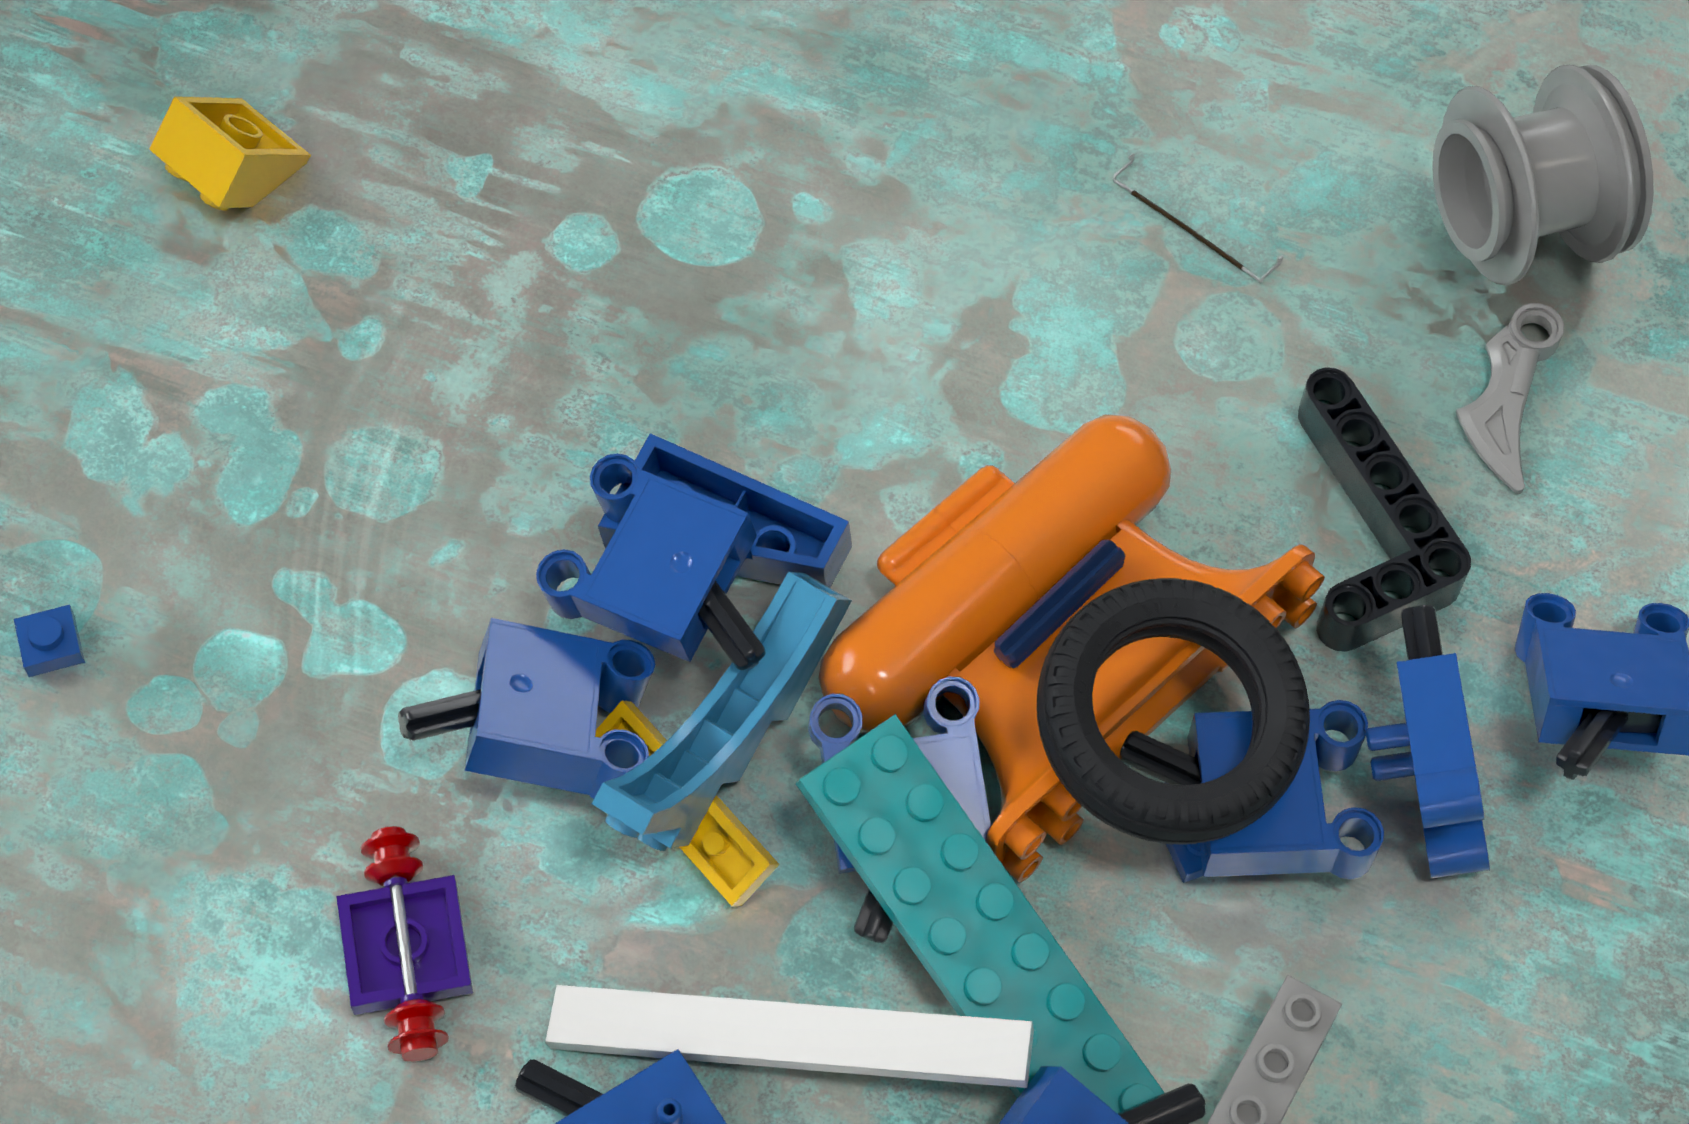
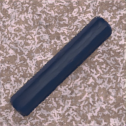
(1059, 603)

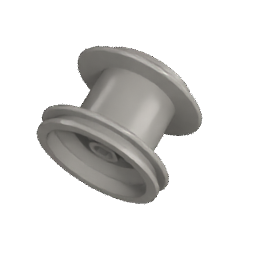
(1564, 169)

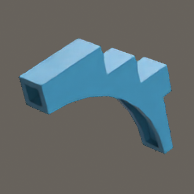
(675, 786)

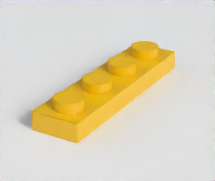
(722, 844)

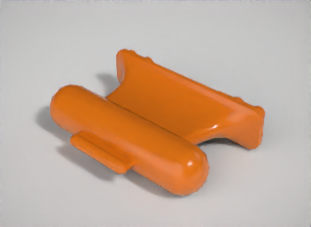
(986, 562)

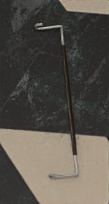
(1188, 229)

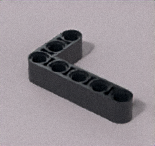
(1384, 513)

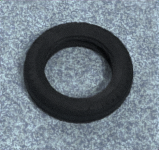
(1233, 633)

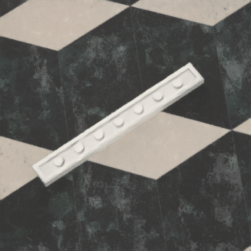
(792, 1035)

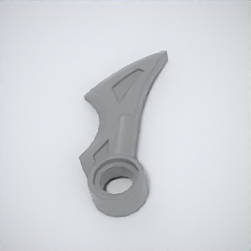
(1496, 416)

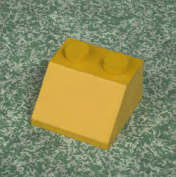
(226, 150)

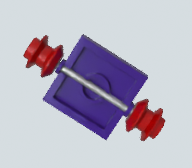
(404, 944)

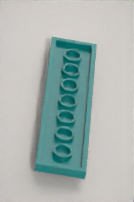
(967, 911)

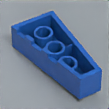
(788, 530)

